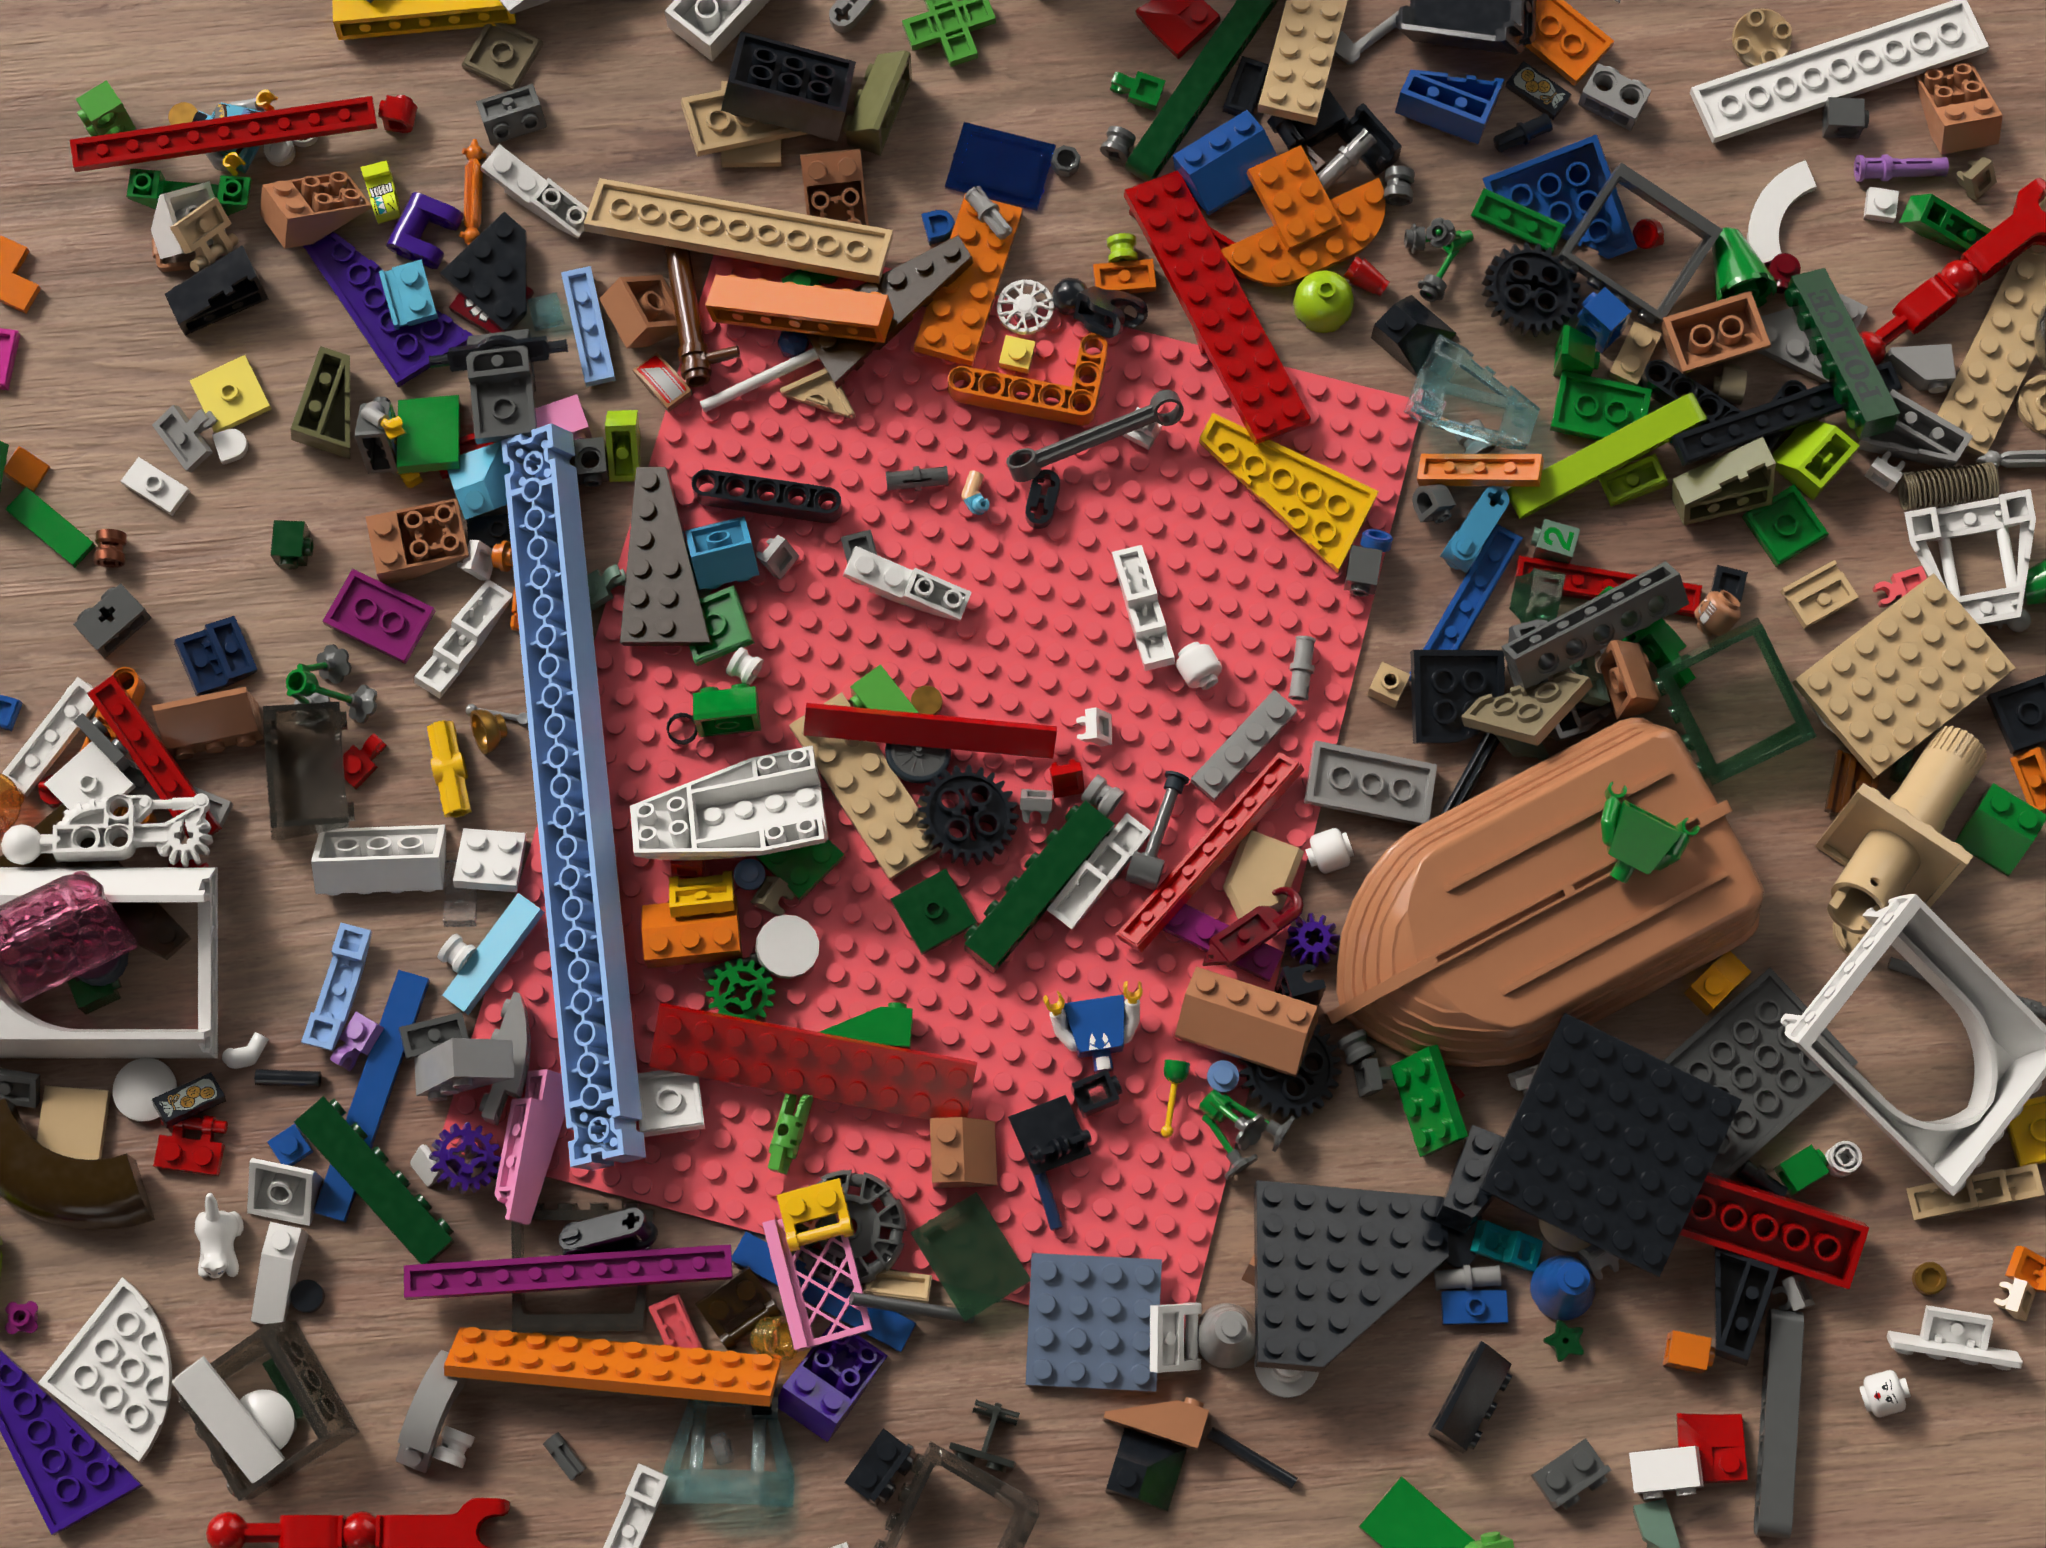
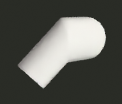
(247, 1055)

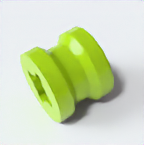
(1122, 247)

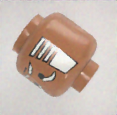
(1717, 613)

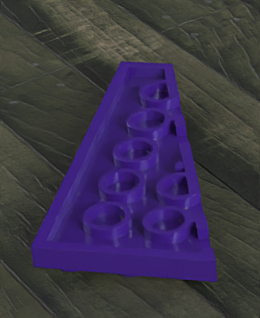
(361, 293)
(56, 1456)

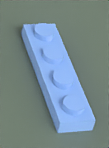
(588, 326)

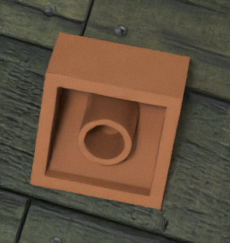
(641, 310)
(1628, 679)
(963, 1152)

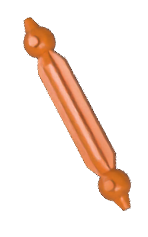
(472, 192)

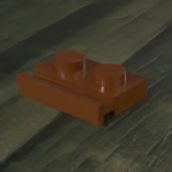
(1846, 780)

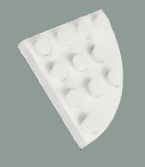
(118, 1371)

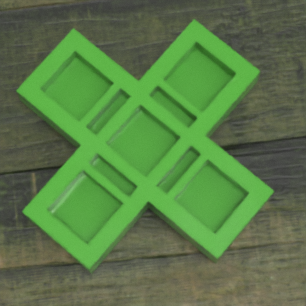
(951, 26)

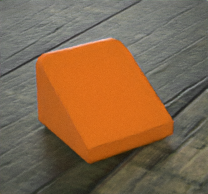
(26, 469)

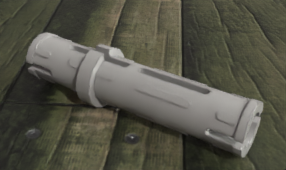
(1346, 158)

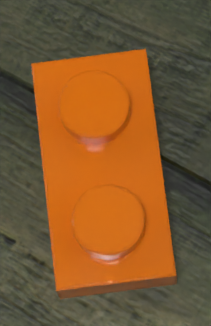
(1126, 276)

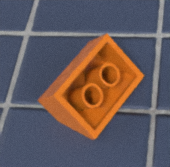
(689, 939)

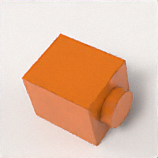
(1688, 1352)

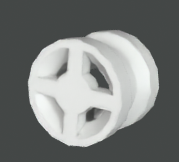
(744, 666)
(456, 952)

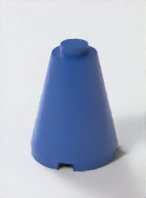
(1562, 1287)

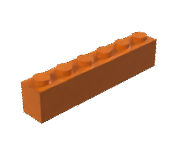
(800, 308)

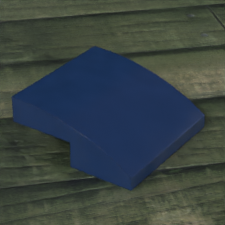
(215, 656)

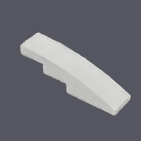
(1143, 607)
(464, 638)
(1099, 871)

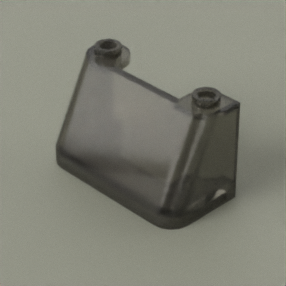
(305, 769)

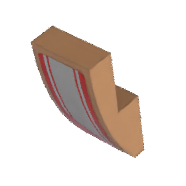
(662, 382)

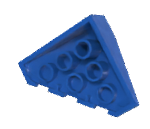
(1564, 188)

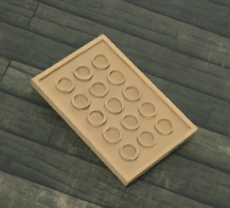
(1903, 675)

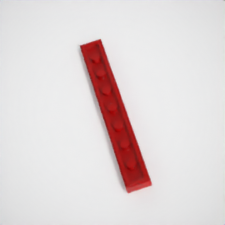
(929, 730)
(1210, 852)

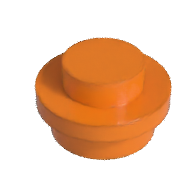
(502, 556)

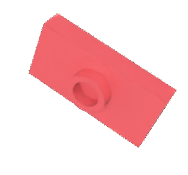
(675, 1323)

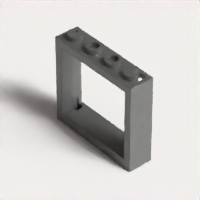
(1668, 205)

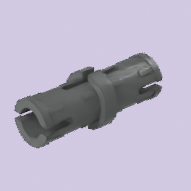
(917, 478)

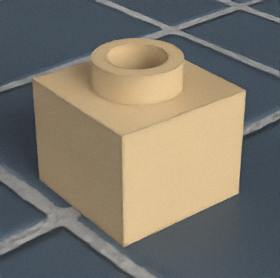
(1384, 693)

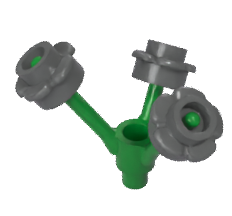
(1440, 234)

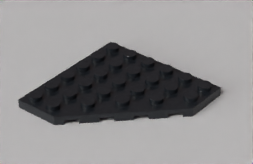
(1334, 1266)

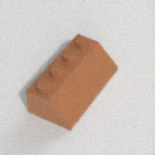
(1246, 1021)

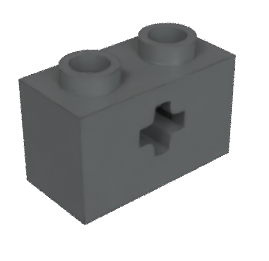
(107, 635)

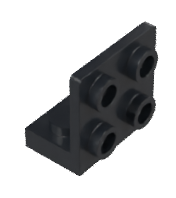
(880, 1468)

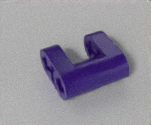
(407, 233)

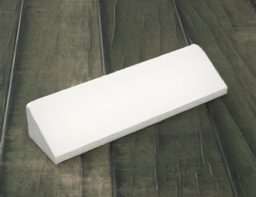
(228, 1420)

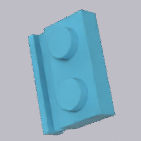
(408, 294)

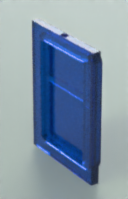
(1002, 164)

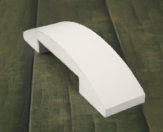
(637, 1508)

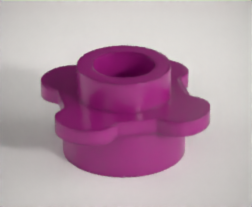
(29, 1323)

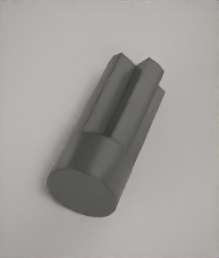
(564, 1456)

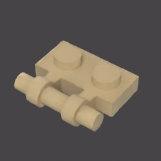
(200, 226)

